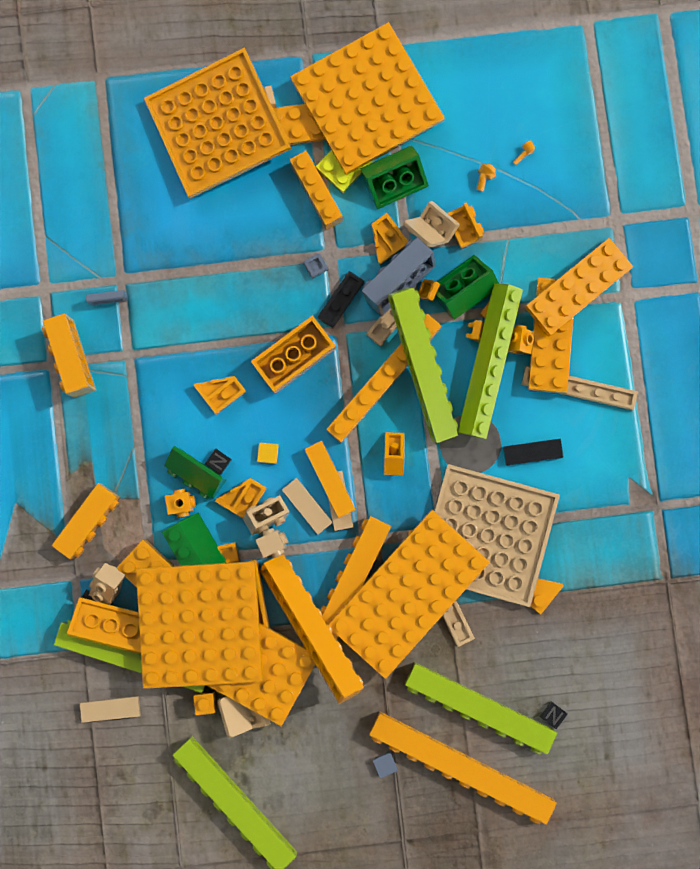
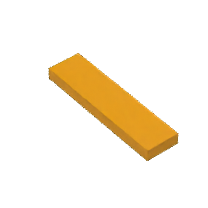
(330, 479)

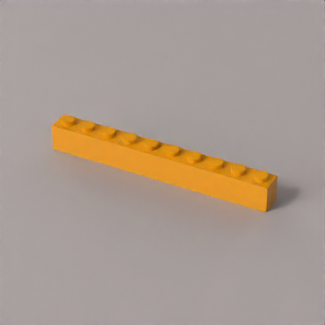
(463, 768)

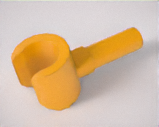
(529, 149)

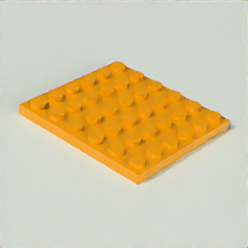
(367, 98)
(217, 123)
(199, 624)

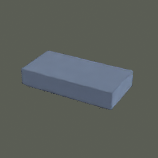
(107, 297)

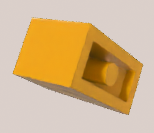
(394, 453)

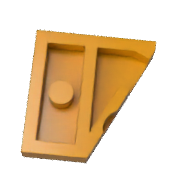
(387, 238)
(220, 392)
(242, 497)
(544, 593)

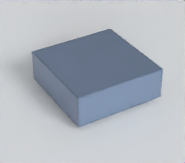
(315, 265)
(385, 764)

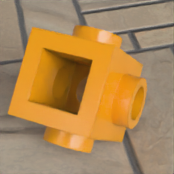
(521, 340)
(173, 500)

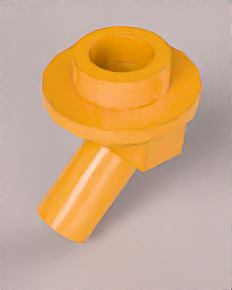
(485, 171)

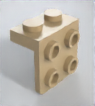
(433, 226)
(239, 718)

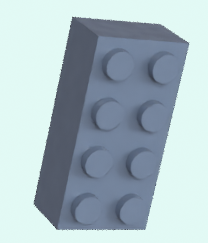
(403, 272)

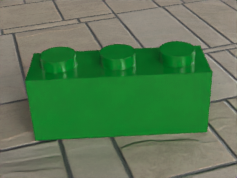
(394, 176)
(465, 286)
(194, 473)
(193, 542)

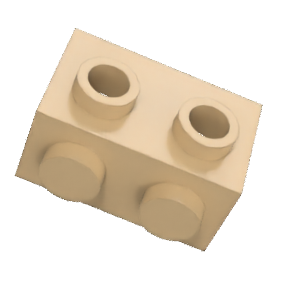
(265, 515)
(272, 543)
(106, 584)

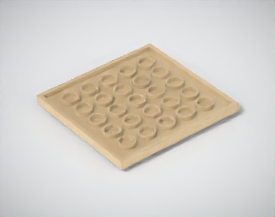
(503, 523)

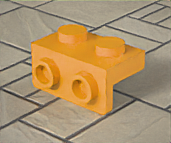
(468, 230)

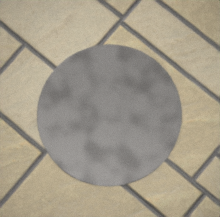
(470, 451)

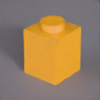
(205, 702)

